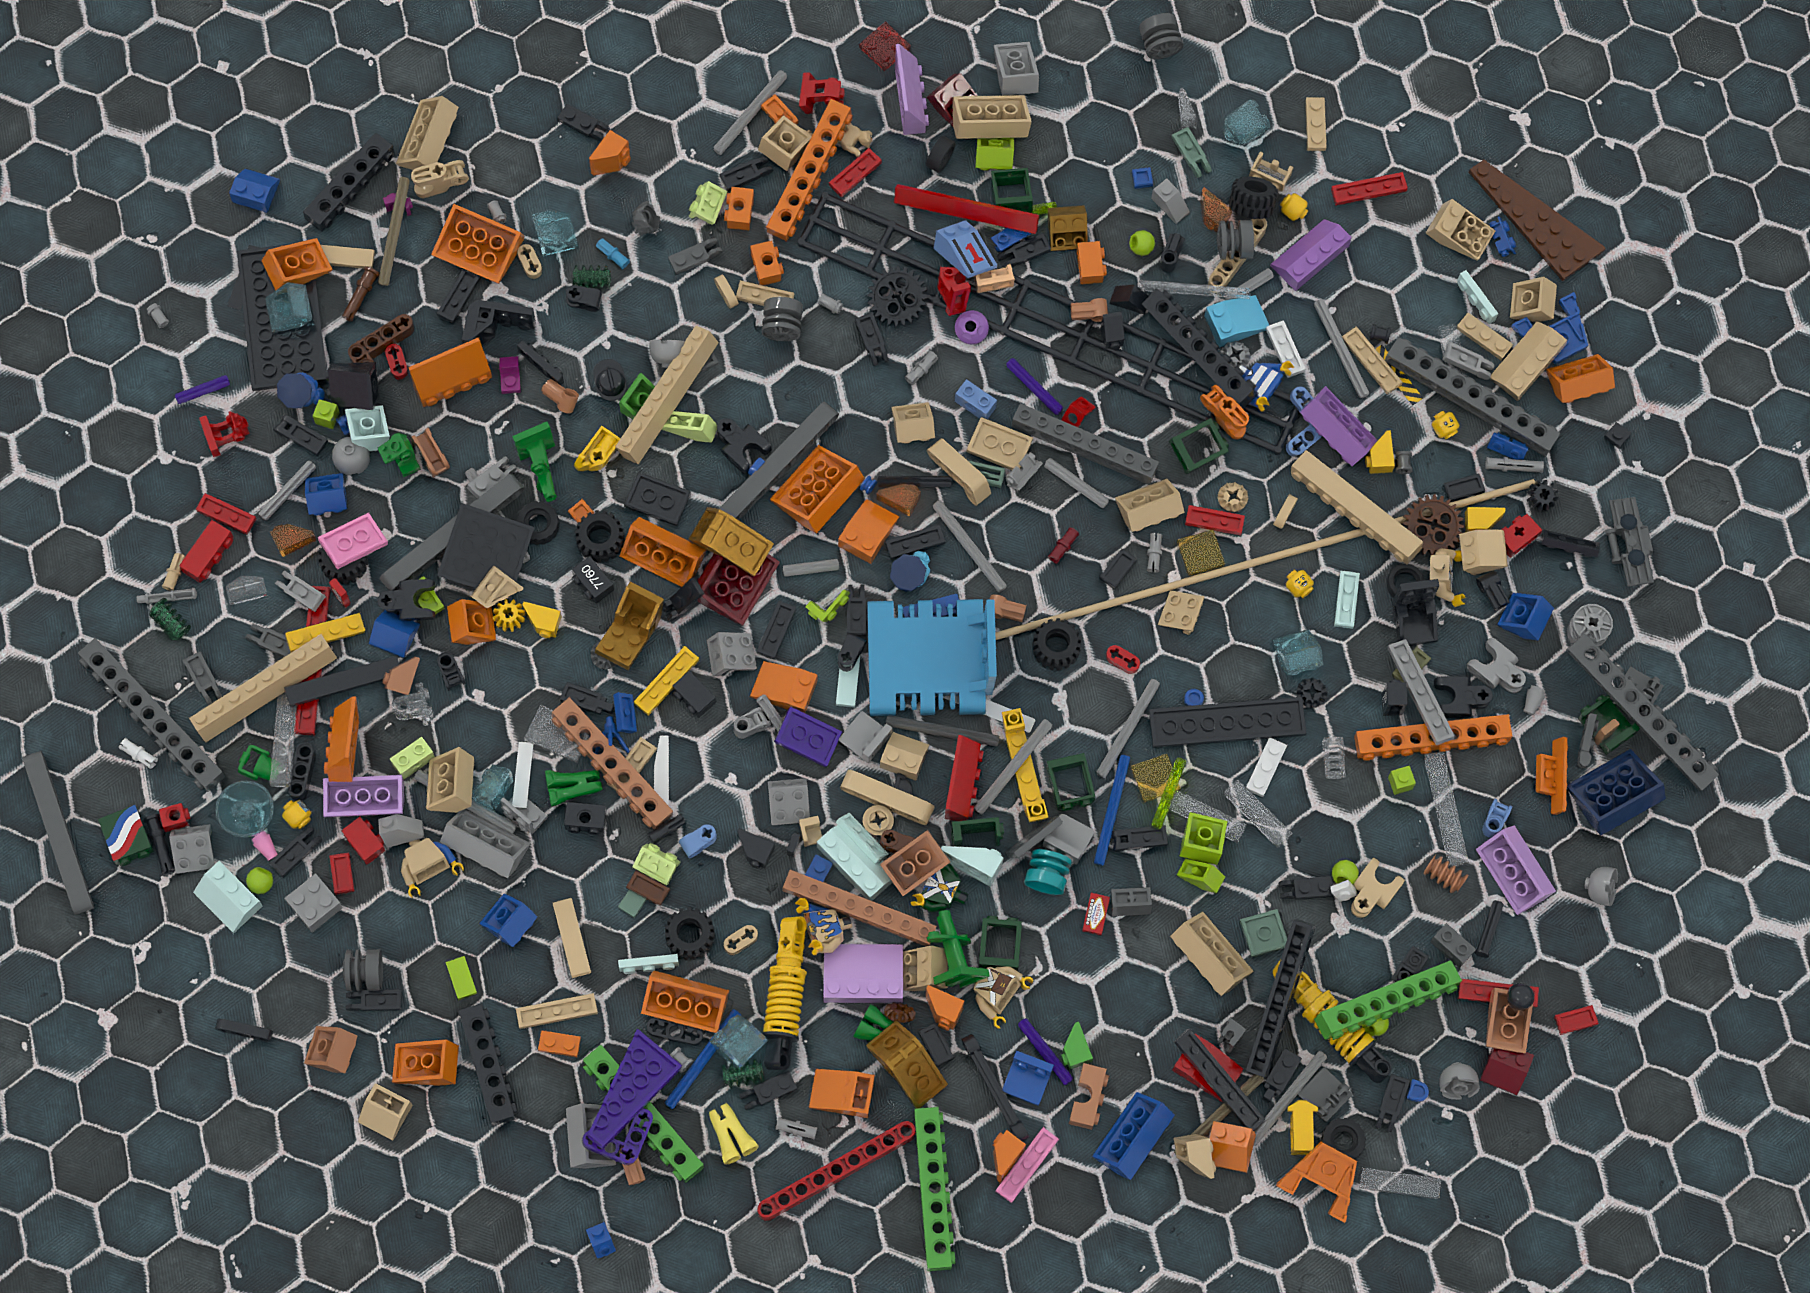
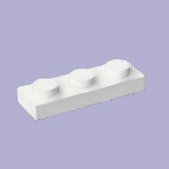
(1285, 347)
(1266, 767)

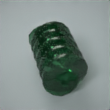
(592, 276)
(167, 621)
(743, 1073)

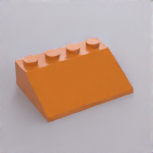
(477, 244)
(450, 372)
(818, 488)

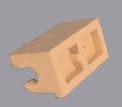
(994, 279)

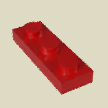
(855, 172)
(226, 513)
(1214, 520)

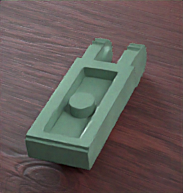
(1191, 151)

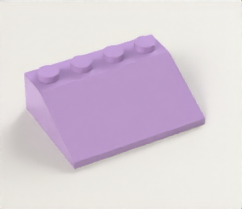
(910, 92)
(864, 974)

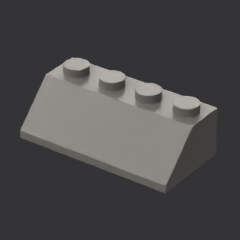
(484, 842)

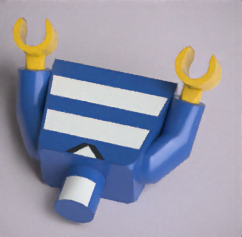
(1267, 379)

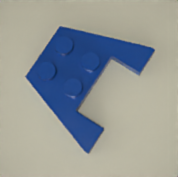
(1569, 327)

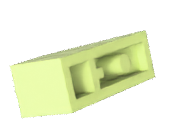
(692, 426)

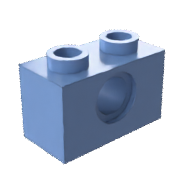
(975, 400)

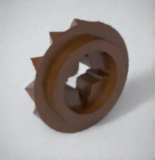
(899, 1012)

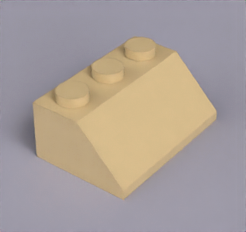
(1150, 505)
(450, 781)

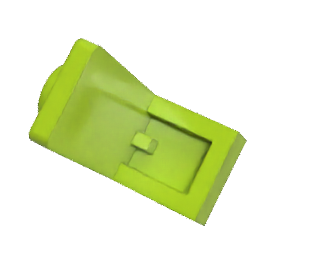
(817, 612)

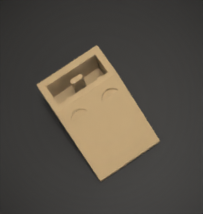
(1460, 230)

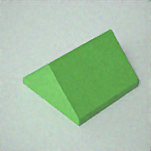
(636, 396)

